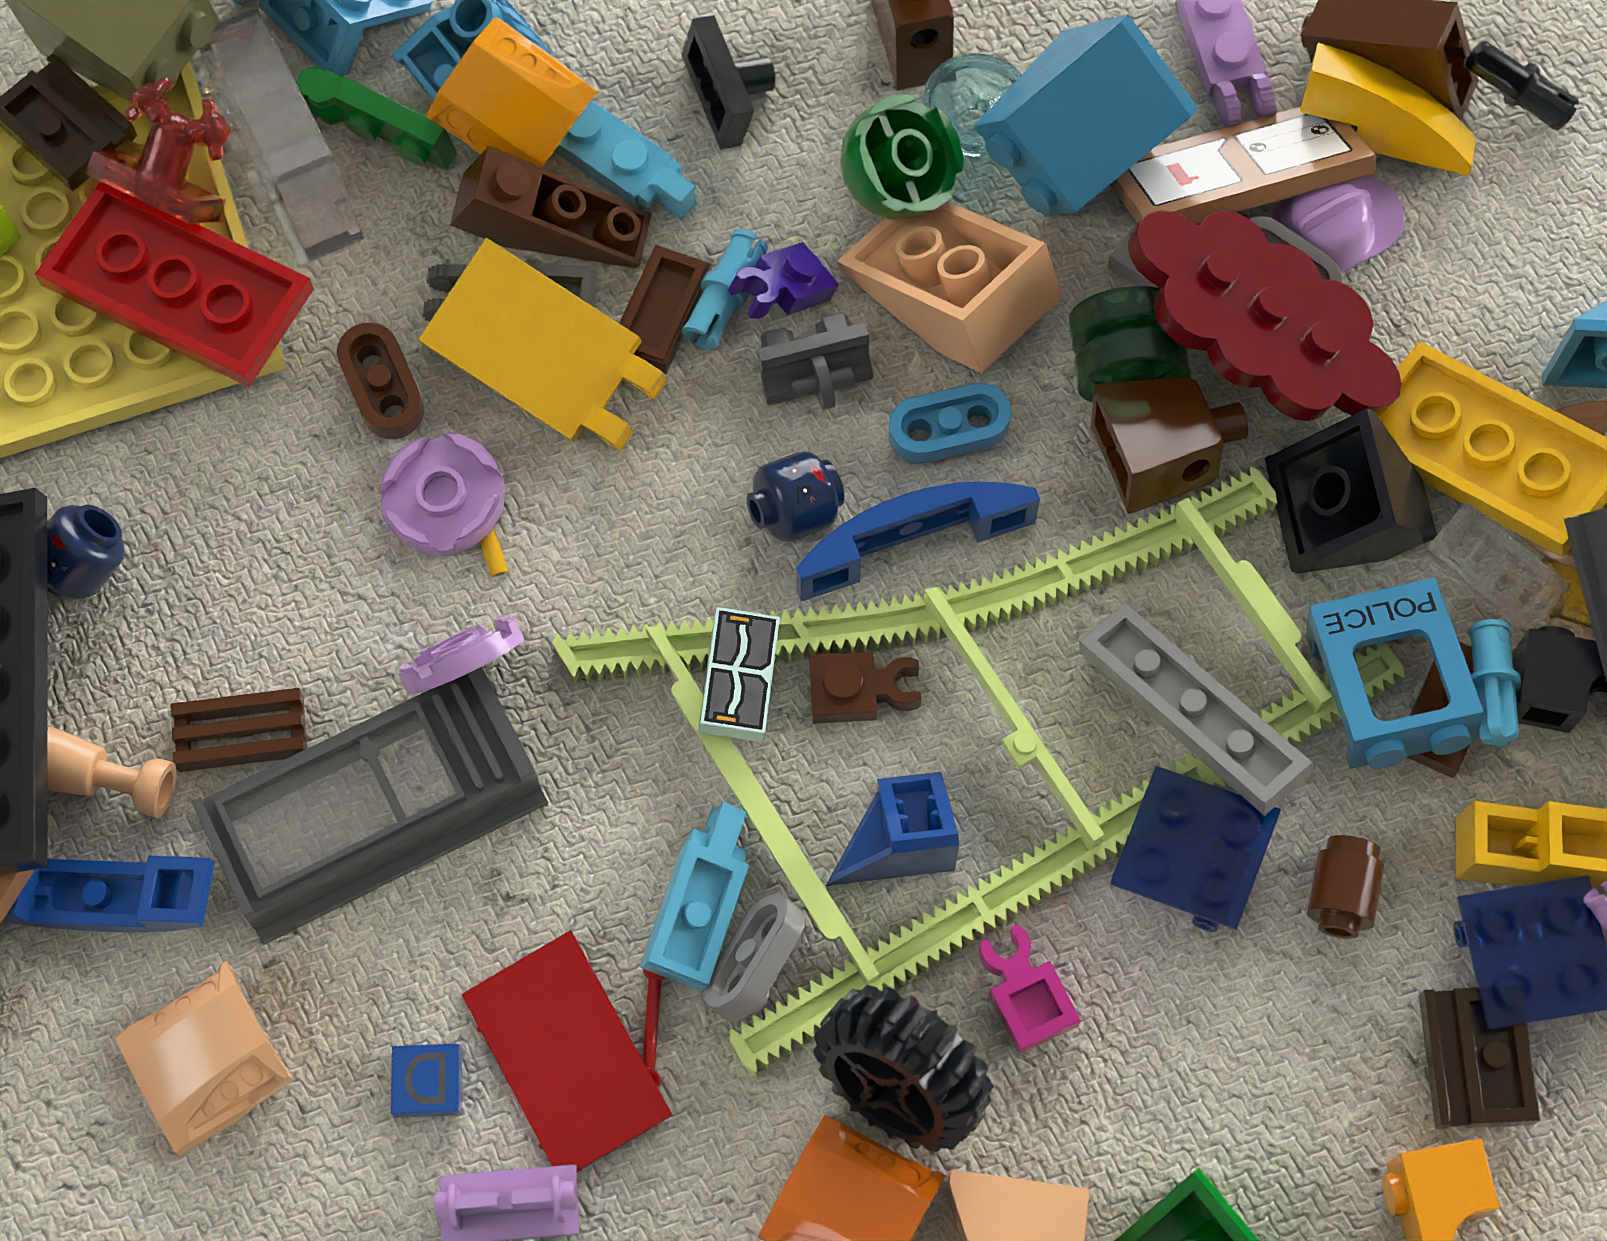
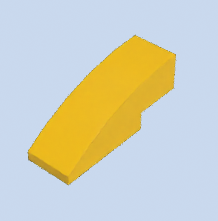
(1386, 111)
(1530, 844)

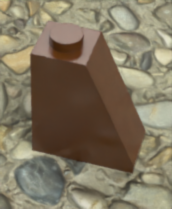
(1411, 37)

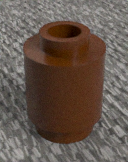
(1346, 886)

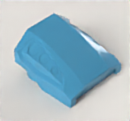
(448, 34)

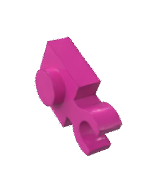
(1030, 999)

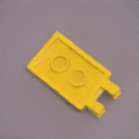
(539, 346)

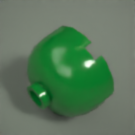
(901, 158)

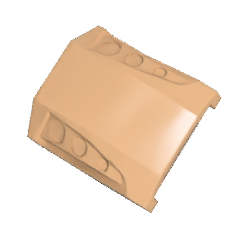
(203, 1061)

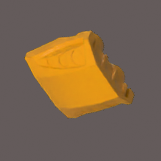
(510, 96)

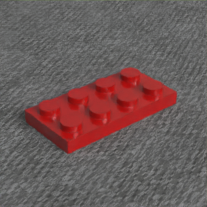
(175, 283)

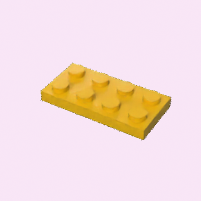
(1496, 448)

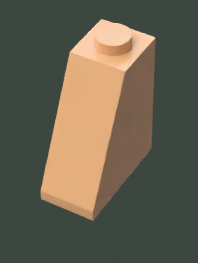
(1015, 1208)

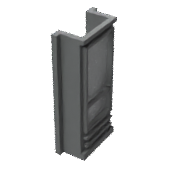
(370, 805)

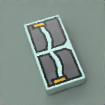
(739, 674)

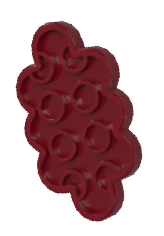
(1263, 314)

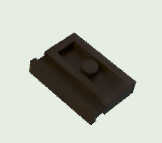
(62, 121)
(1475, 1072)

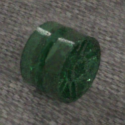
(1122, 340)

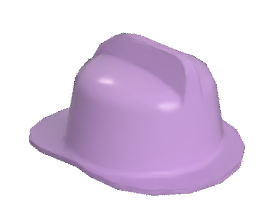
(1346, 219)

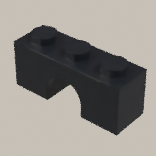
(1556, 677)

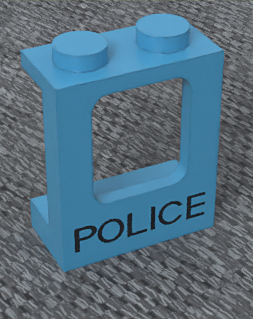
(1385, 615)

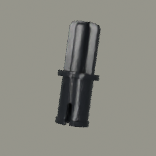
(1522, 85)

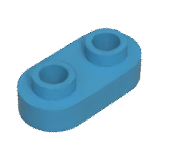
(945, 419)

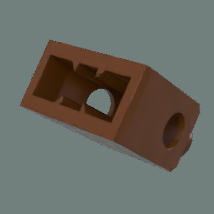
(897, 24)
(1162, 437)

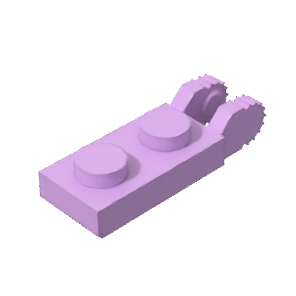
(1227, 56)

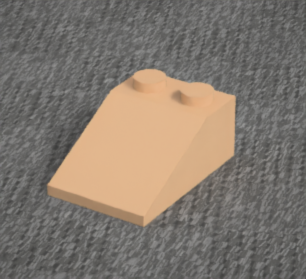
(956, 280)

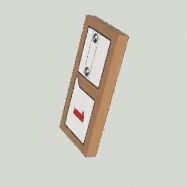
(1245, 166)

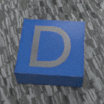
(426, 1080)

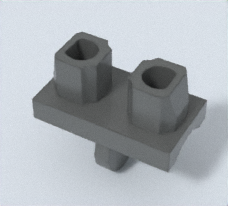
(814, 363)

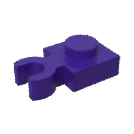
(785, 277)

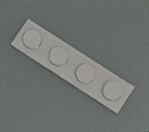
(1196, 708)

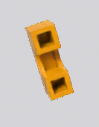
(1439, 1189)

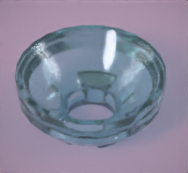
(969, 84)

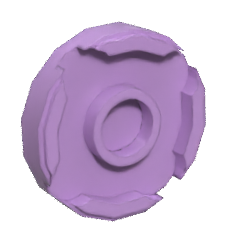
(442, 494)
(460, 655)

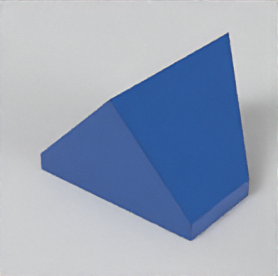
(902, 832)

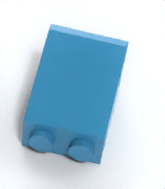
(1084, 114)

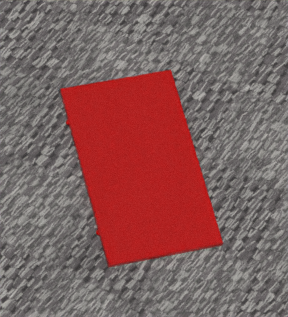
(566, 1054)

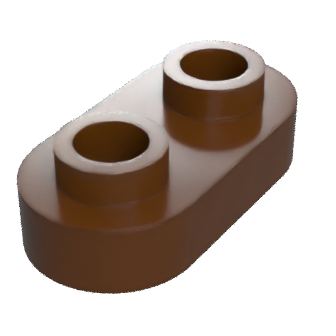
(380, 385)

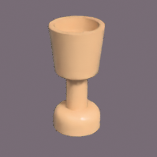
(82, 767)

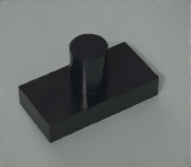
(724, 83)

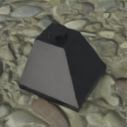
(1348, 497)

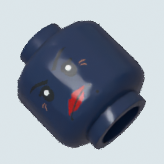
(795, 496)
(82, 550)

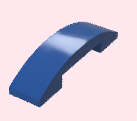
(987, 506)
(116, 895)

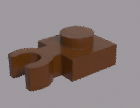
(849, 687)

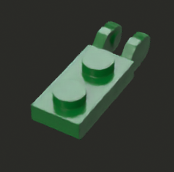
(374, 116)

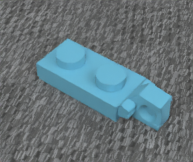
(626, 162)
(699, 901)

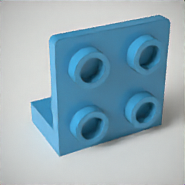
(333, 28)

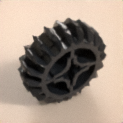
(903, 1068)

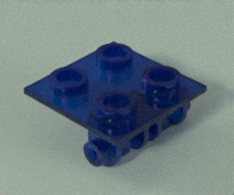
(1195, 849)
(1534, 951)

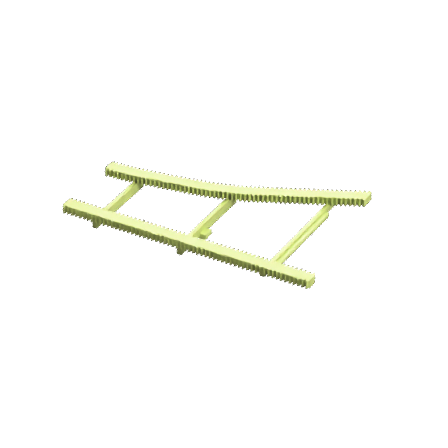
(1095, 837)

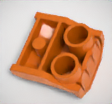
(851, 1191)

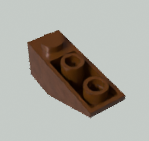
(546, 212)

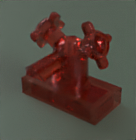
(162, 168)

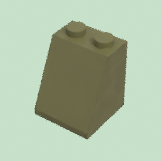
(119, 40)

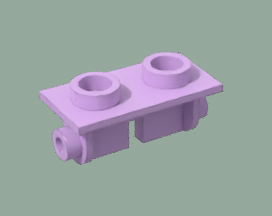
(509, 1204)

